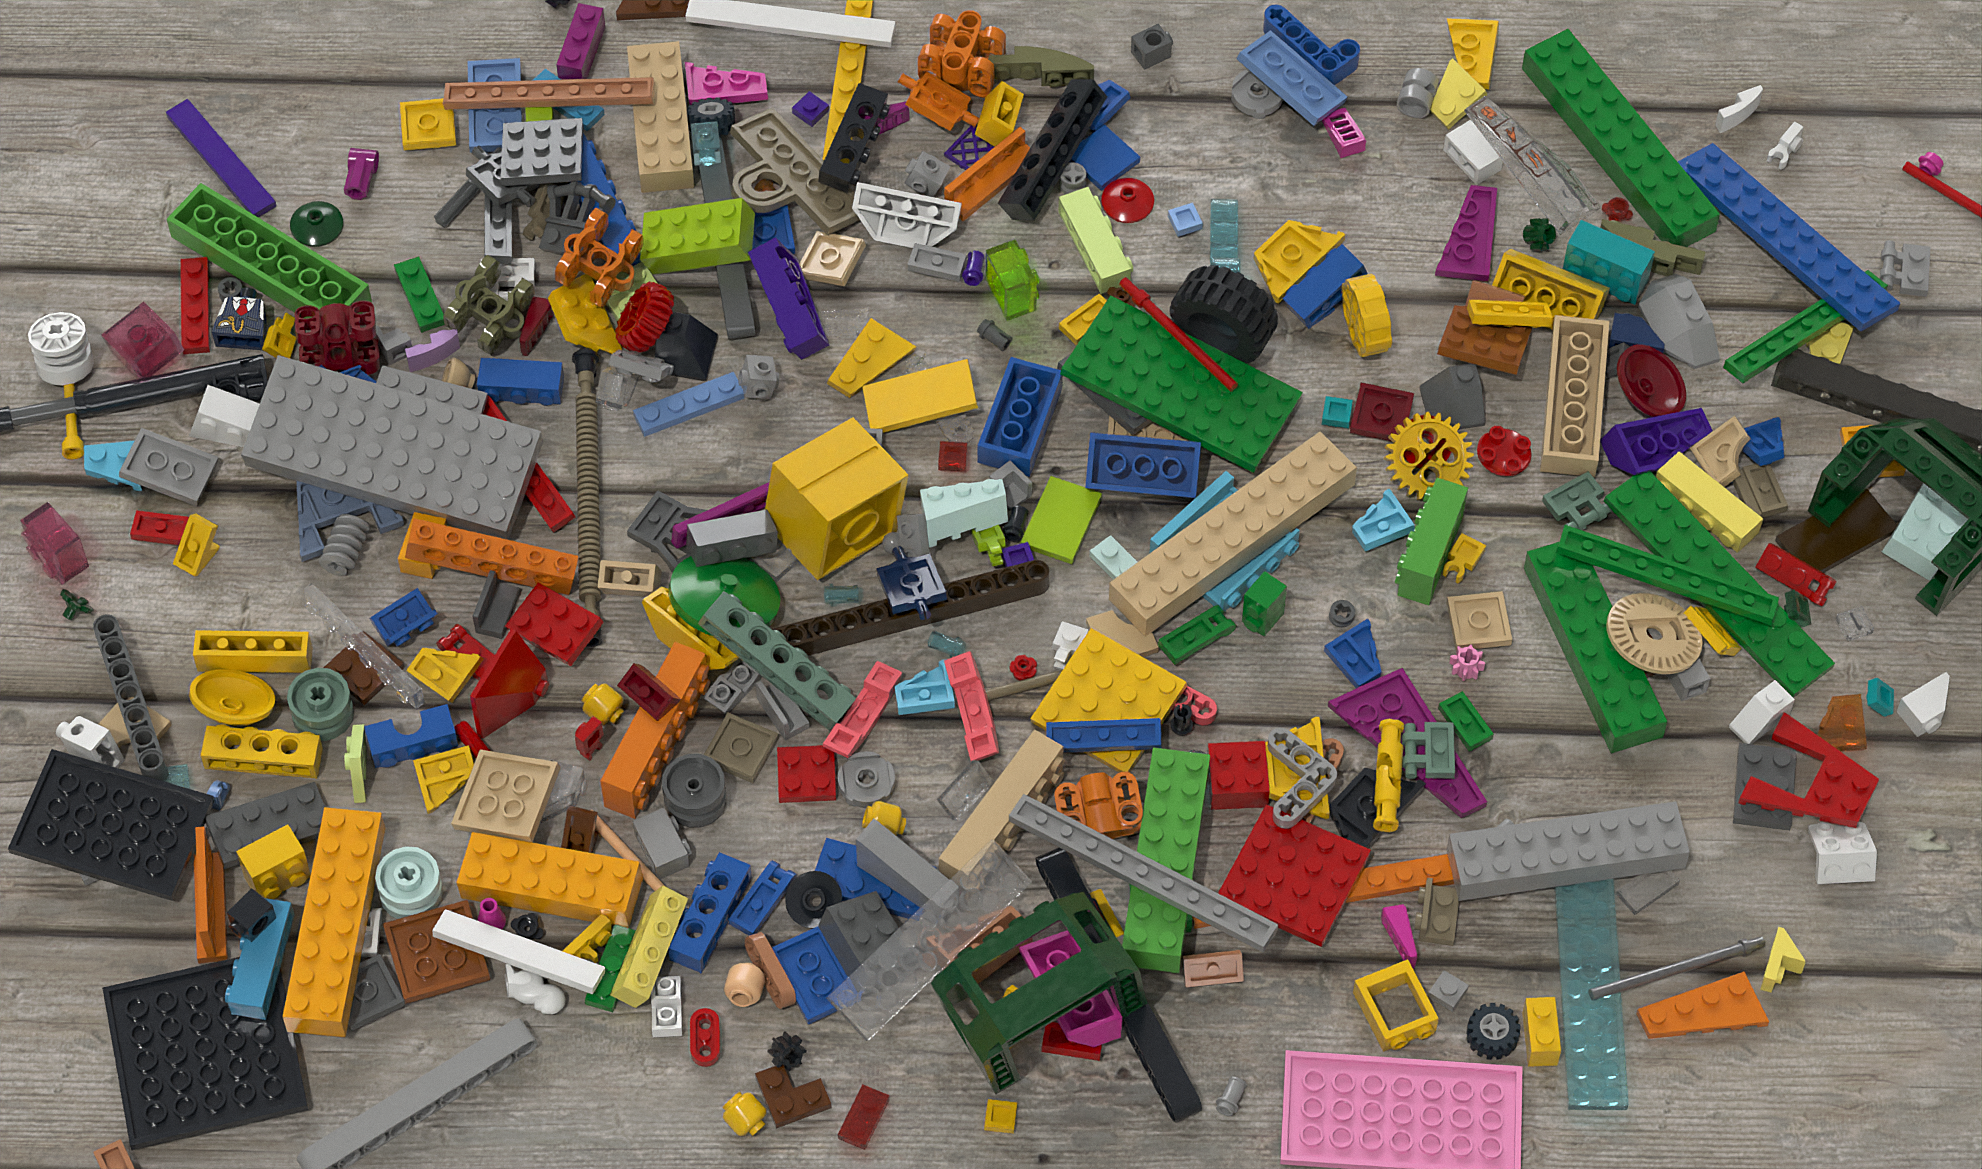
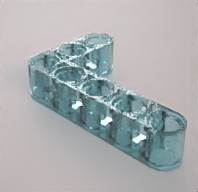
(1224, 234)

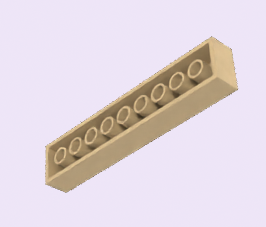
(1232, 533)

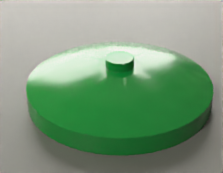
(696, 588)

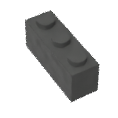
(731, 538)

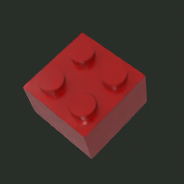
(1238, 775)

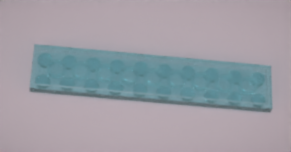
(1590, 1028)

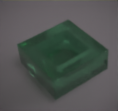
(1797, 608)

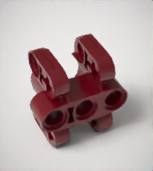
(341, 345)

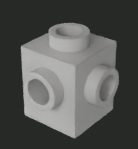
(926, 174)
(758, 377)

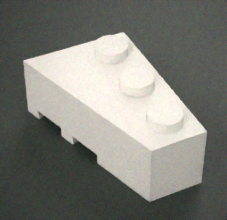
(224, 417)

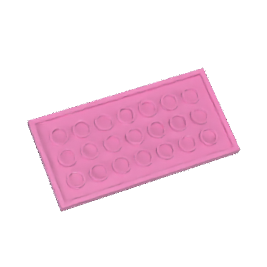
(1399, 1113)

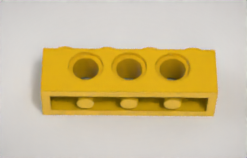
(273, 761)

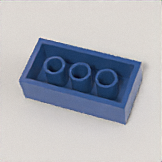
(1020, 415)
(1143, 465)

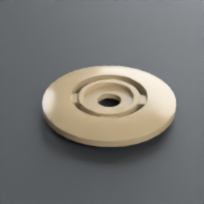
(1653, 611)

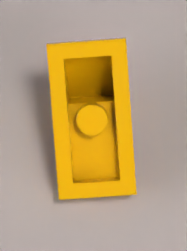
(196, 545)

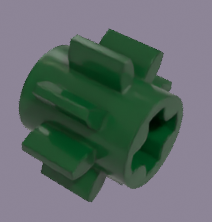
(1539, 234)

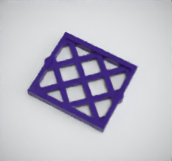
(960, 141)

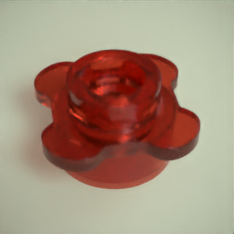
(1617, 204)

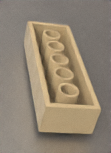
(661, 126)
(1574, 396)
(1030, 772)

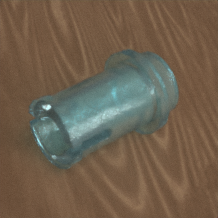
(840, 594)
(946, 644)

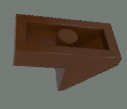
(580, 829)

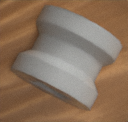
(1073, 178)

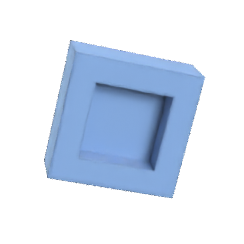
(1185, 219)

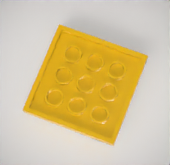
(1109, 684)

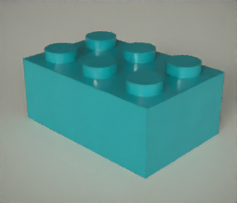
(1609, 261)

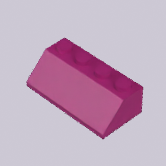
(1091, 1022)

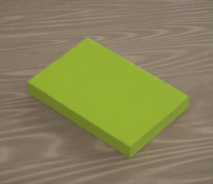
(1061, 519)

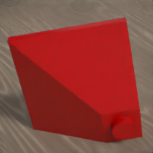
(508, 685)

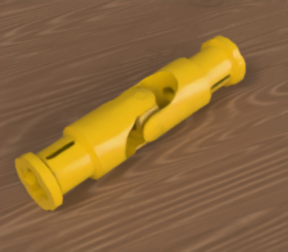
(1387, 777)

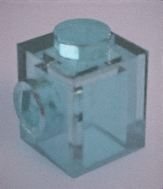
(705, 143)

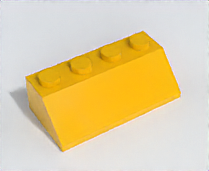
(1545, 283)

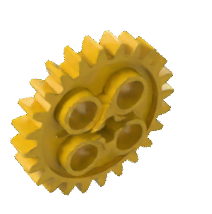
(1411, 440)

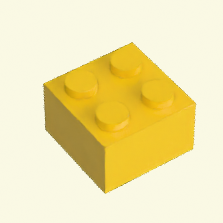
(274, 863)

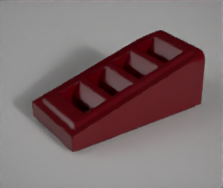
(536, 321)

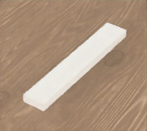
(518, 951)

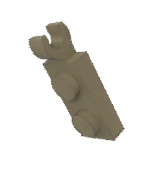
(540, 211)

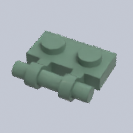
(1575, 495)
(1438, 746)

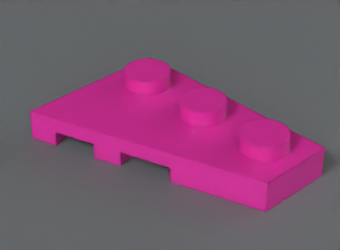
(734, 85)

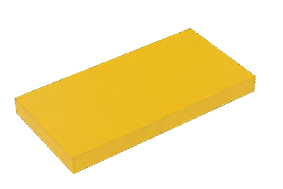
(920, 396)

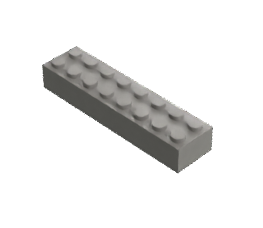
(1567, 850)

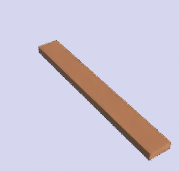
(549, 93)

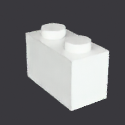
(1472, 152)

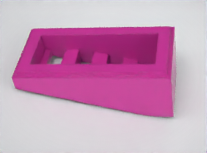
(1348, 147)
(1398, 927)

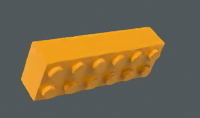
(549, 879)

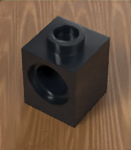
(251, 915)

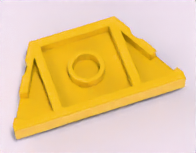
(1292, 253)
(581, 319)
(1283, 778)

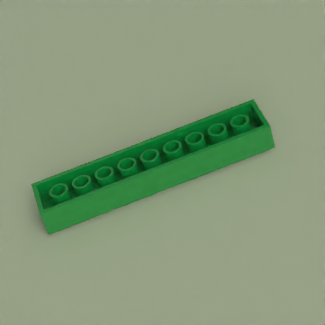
(1620, 140)

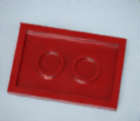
(554, 624)

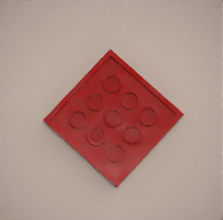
(1295, 875)

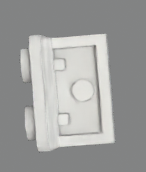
(1843, 853)

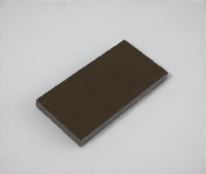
(1853, 532)

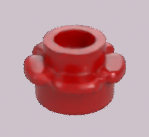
(1020, 673)

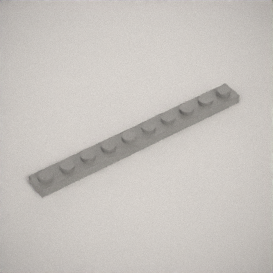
(1143, 873)

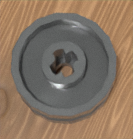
(694, 790)

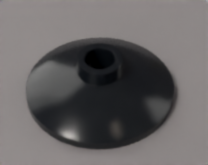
(804, 890)

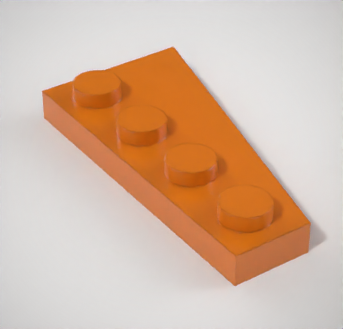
(1710, 1007)

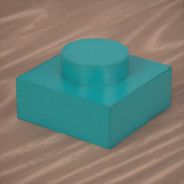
(1337, 412)
(1880, 697)

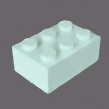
(1923, 532)

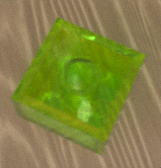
(1012, 279)

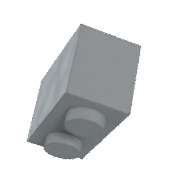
(661, 843)

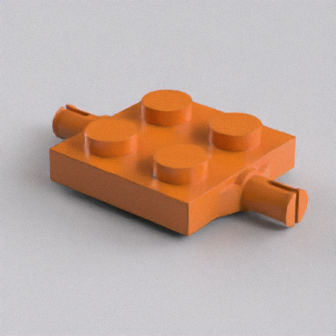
(938, 101)

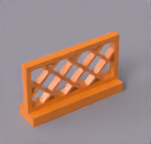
(209, 902)

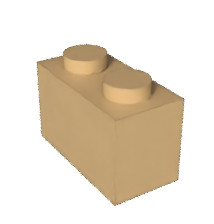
(628, 578)

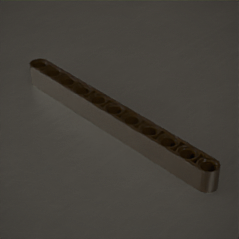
(890, 623)

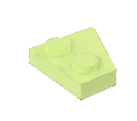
(356, 761)

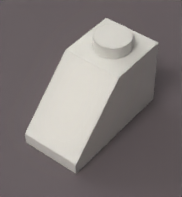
(1925, 706)
(1762, 713)

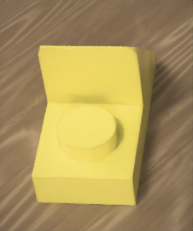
(1783, 957)

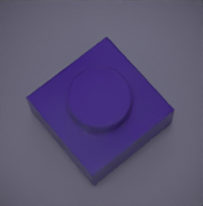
(810, 109)
(1017, 554)

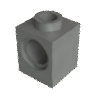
(1151, 46)

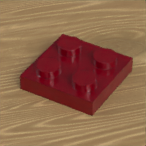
(1380, 411)

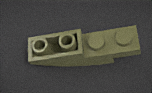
(1050, 65)
(1666, 255)

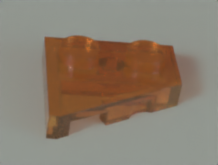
(1844, 723)

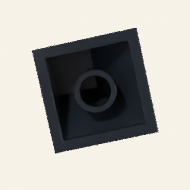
(687, 346)

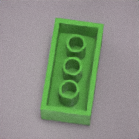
(1431, 541)

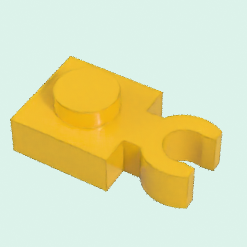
(1464, 555)

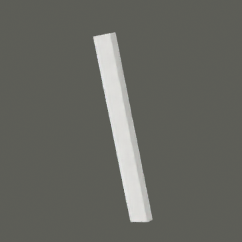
(792, 21)

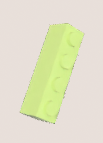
(1094, 239)

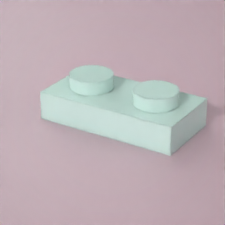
(1112, 557)

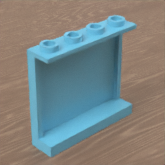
(1230, 590)

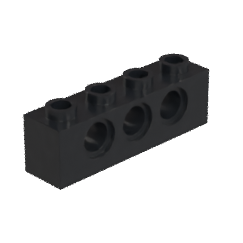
(863, 102)

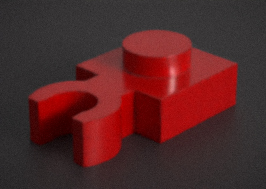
(588, 737)

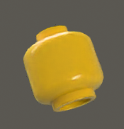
(603, 703)
(886, 814)
(744, 1114)

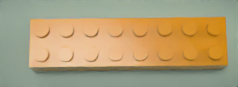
(334, 922)

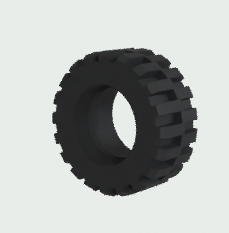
(1225, 312)

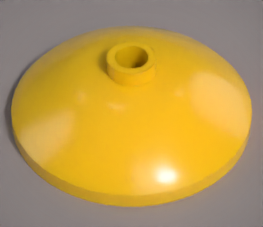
(232, 697)

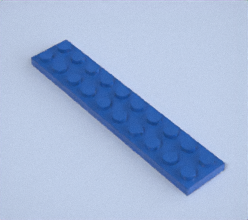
(1789, 238)

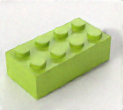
(697, 236)

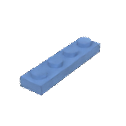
(688, 404)

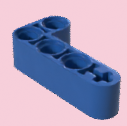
(1332, 62)

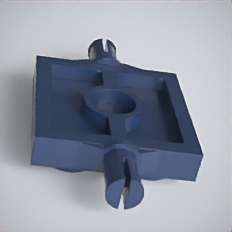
(911, 583)

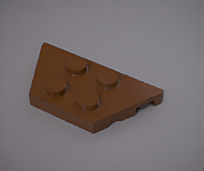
(651, 9)

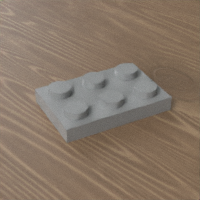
(168, 467)

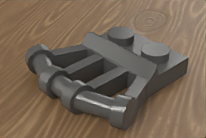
(559, 226)
(656, 523)

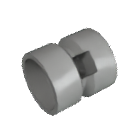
(1417, 93)

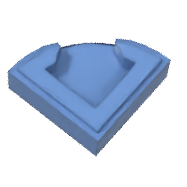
(219, 791)

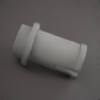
(1228, 1101)

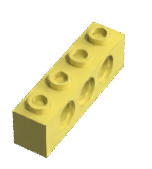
(649, 946)

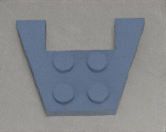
(321, 507)

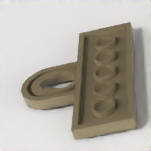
(794, 166)

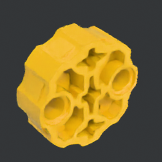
(1366, 315)

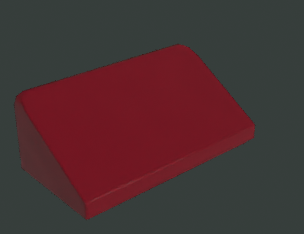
(648, 691)

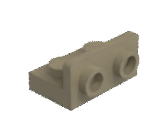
(1438, 914)

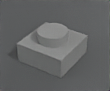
(1448, 991)

